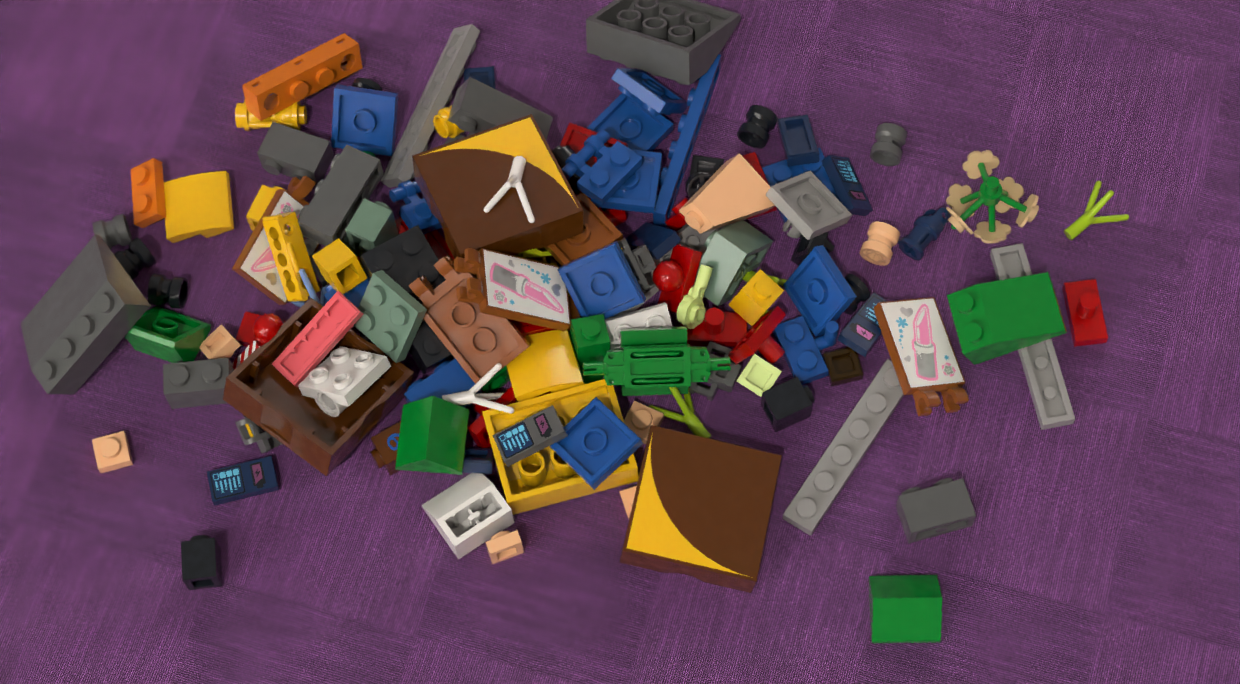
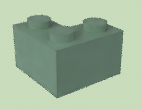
(370, 227)
(732, 255)

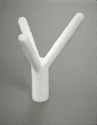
(514, 181)
(482, 399)

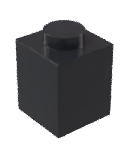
(787, 404)
(201, 562)

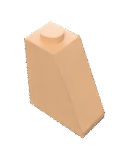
(727, 197)

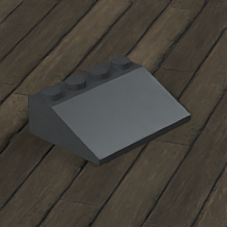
(661, 36)
(81, 319)

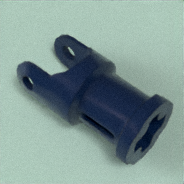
(925, 230)

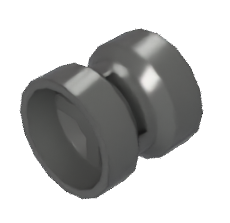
(888, 146)
(113, 231)

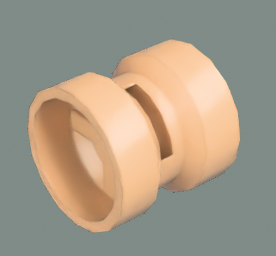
(879, 244)

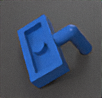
(802, 350)

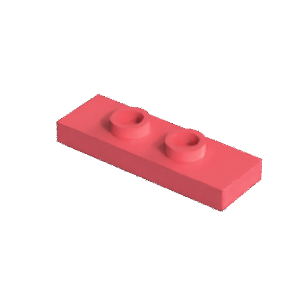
(317, 338)

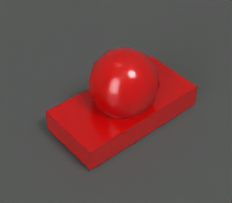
(677, 275)
(258, 328)

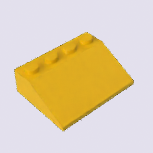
(545, 476)

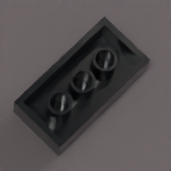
(405, 260)

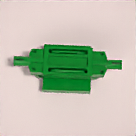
(654, 361)

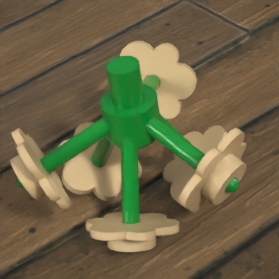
(993, 193)

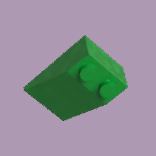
(1005, 316)

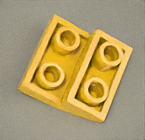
(198, 206)
(545, 366)

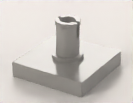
(807, 206)

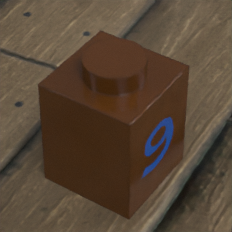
(386, 447)

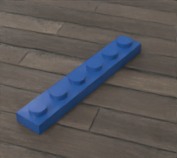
(681, 150)

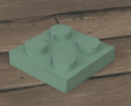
(389, 316)

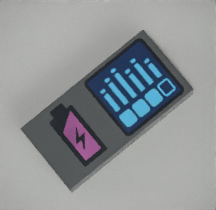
(530, 435)

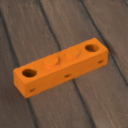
(296, 82)

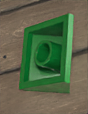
(168, 335)
(432, 436)
(905, 609)

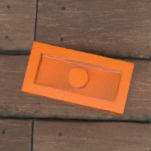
(148, 193)

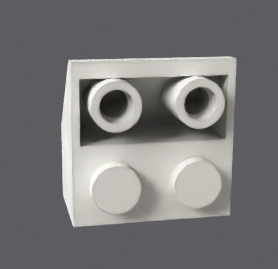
(469, 513)

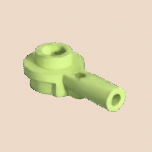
(691, 309)

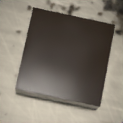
(843, 366)

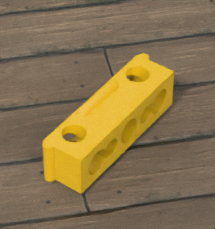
(289, 254)

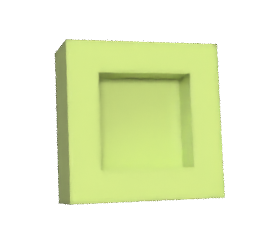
(758, 375)

